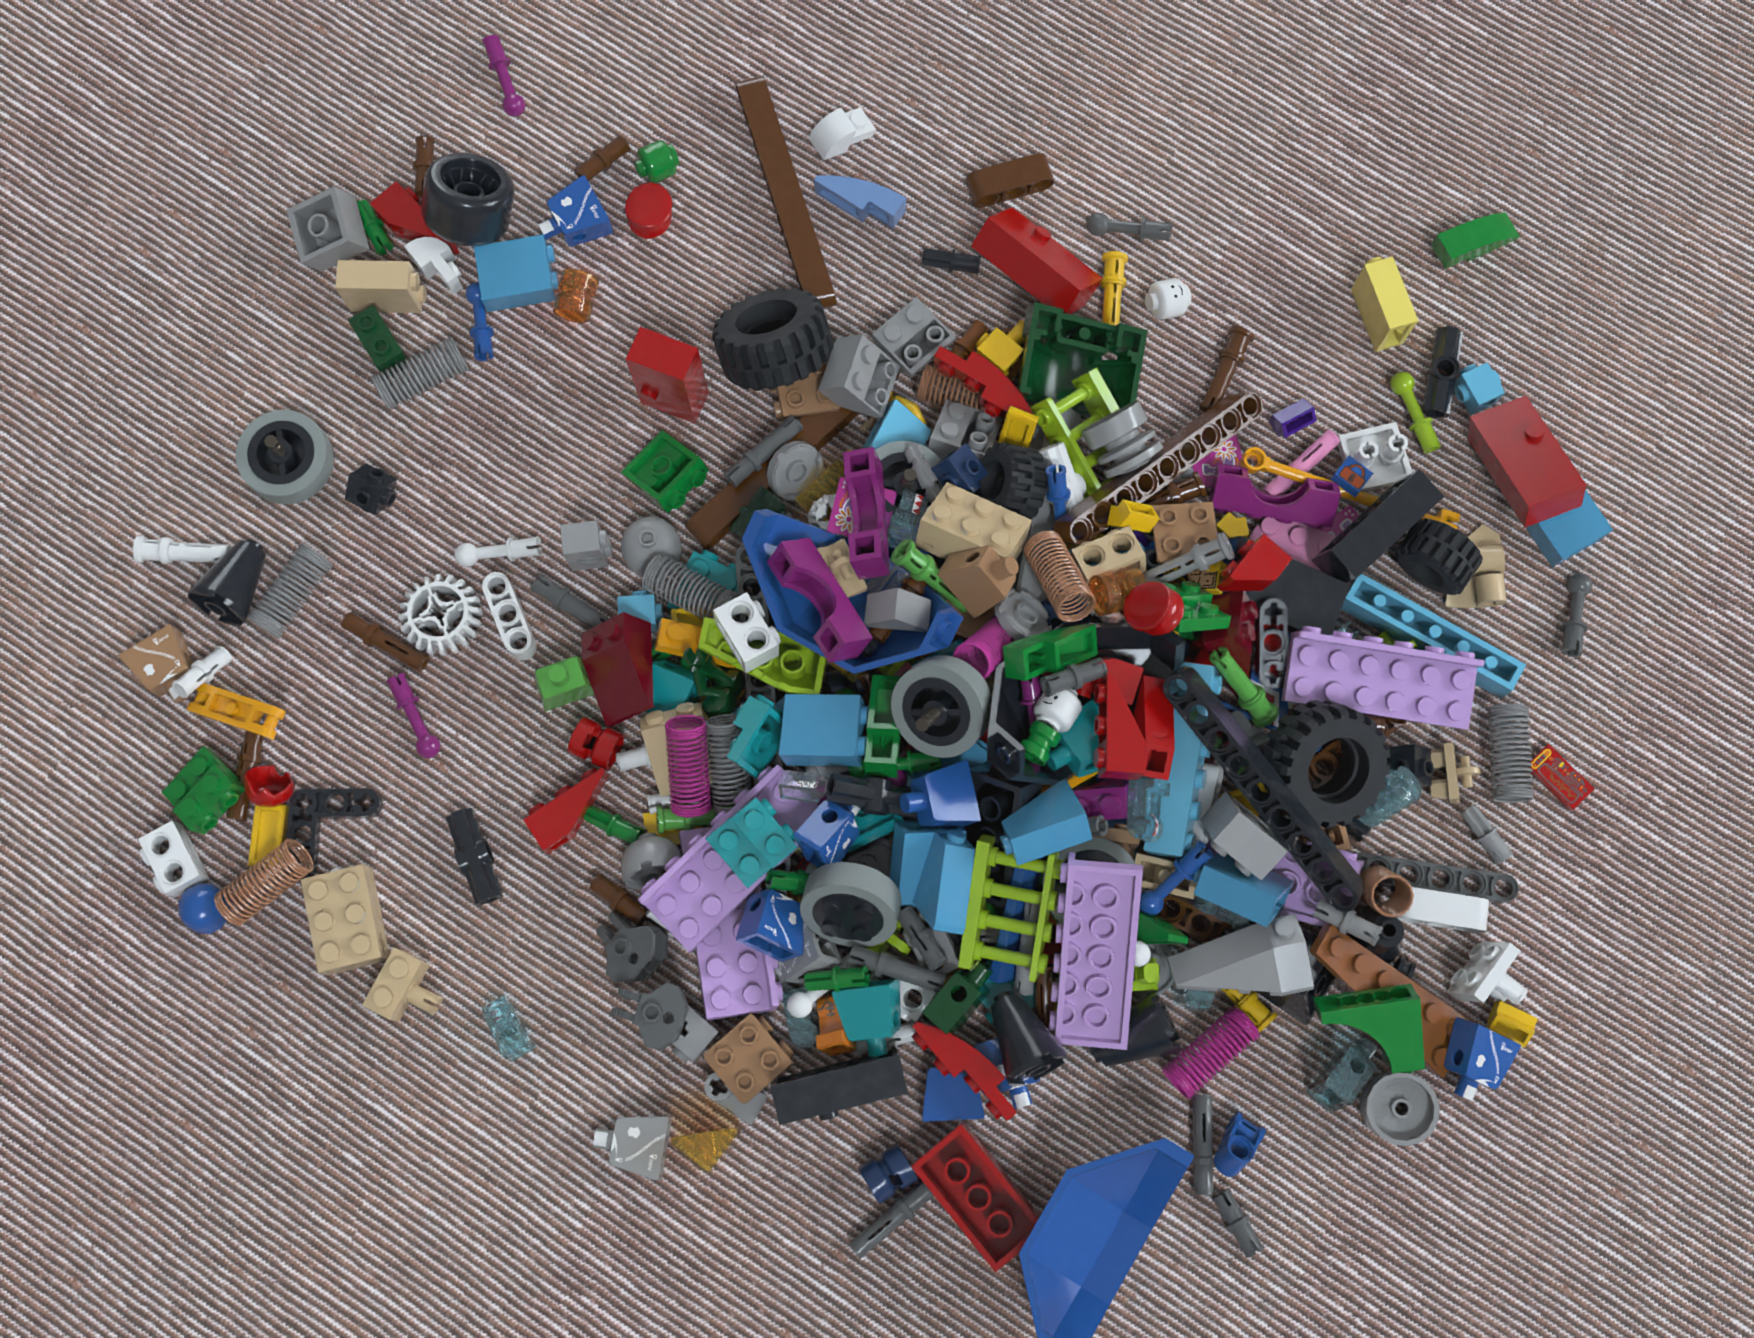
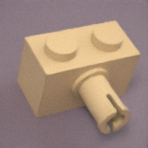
(399, 986)

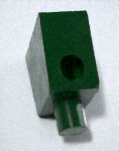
(950, 1007)

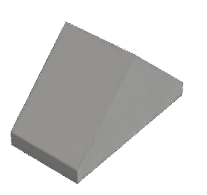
(897, 610)

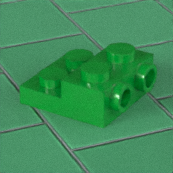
(666, 472)
(1198, 610)
(203, 791)

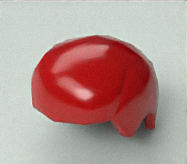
(266, 787)

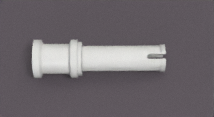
(169, 551)

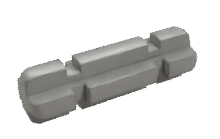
(923, 471)

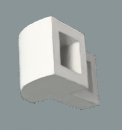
(840, 130)
(433, 258)

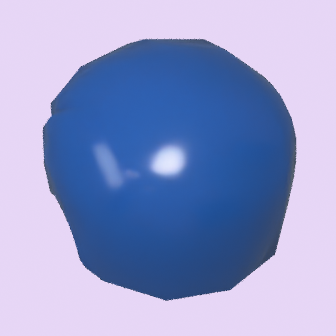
(199, 910)

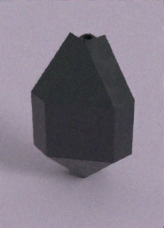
(1010, 721)

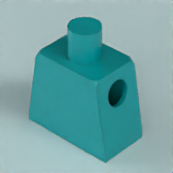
(672, 686)
(1077, 744)
(870, 1013)

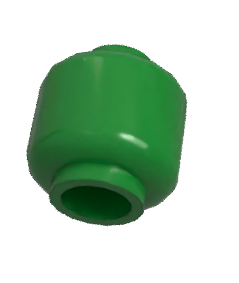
(656, 161)

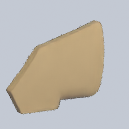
(1487, 583)

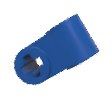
(1237, 1145)

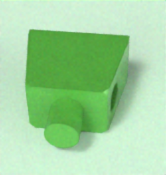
(562, 683)

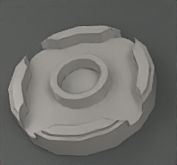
(794, 469)
(1022, 615)

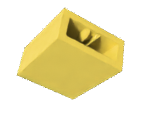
(1384, 303)

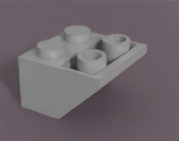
(912, 337)
(859, 376)
(963, 425)

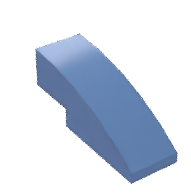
(861, 198)

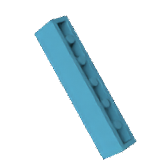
(1407, 621)
(1185, 779)

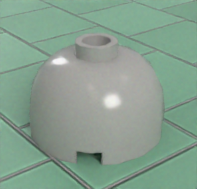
(647, 539)
(646, 859)

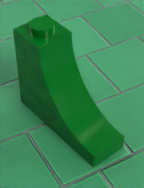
(1387, 1015)

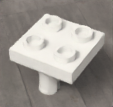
(1380, 451)
(1487, 975)

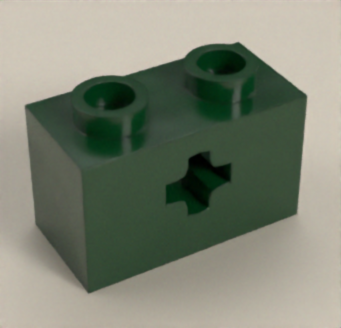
(377, 340)

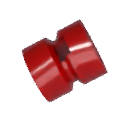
(605, 747)

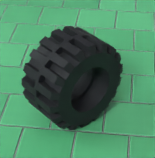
(1014, 478)
(1438, 556)

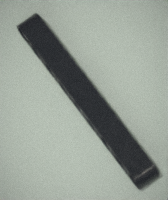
(1264, 803)

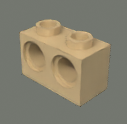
(1105, 553)

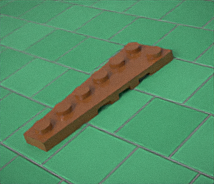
(1364, 971)

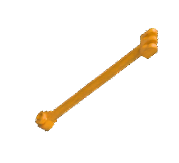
(1264, 463)

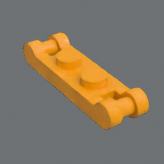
(236, 710)

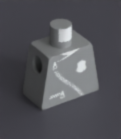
(817, 956)
(637, 1144)

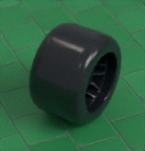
(467, 199)

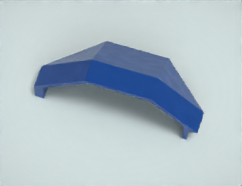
(799, 618)
(1095, 1234)

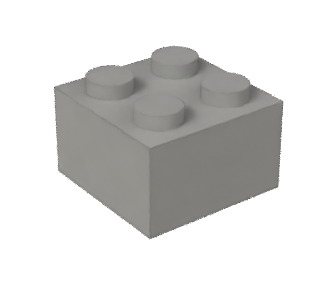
(327, 229)
(1242, 836)

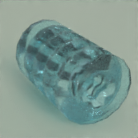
(1399, 793)

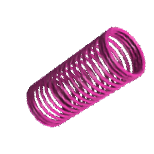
(987, 643)
(686, 765)
(1216, 1055)

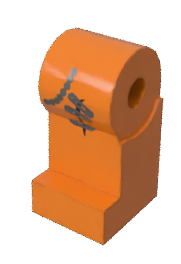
(831, 1029)

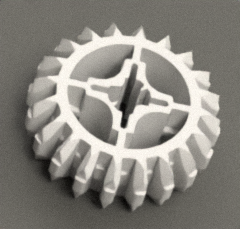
(453, 610)

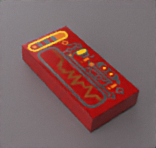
(1560, 777)

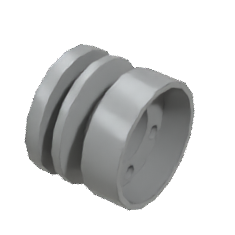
(1122, 440)

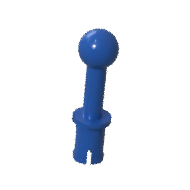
(481, 331)
(1057, 490)
(1186, 867)

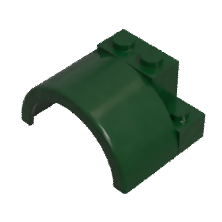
(1067, 346)

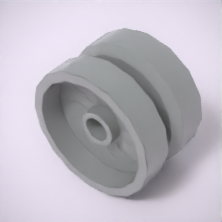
(1413, 1122)

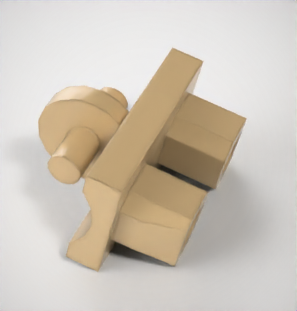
(838, 561)
(1449, 787)

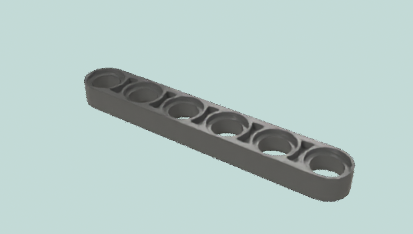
(1454, 874)

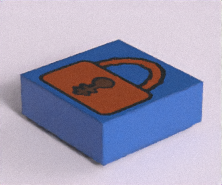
(1352, 476)

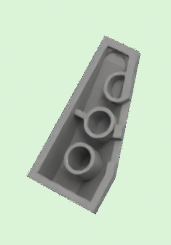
(1248, 960)

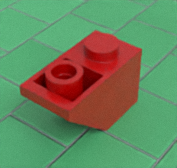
(1256, 568)

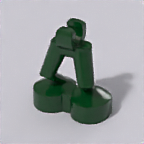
(726, 683)

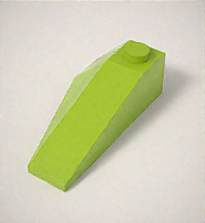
(793, 671)

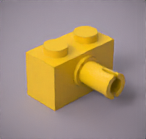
(1004, 350)

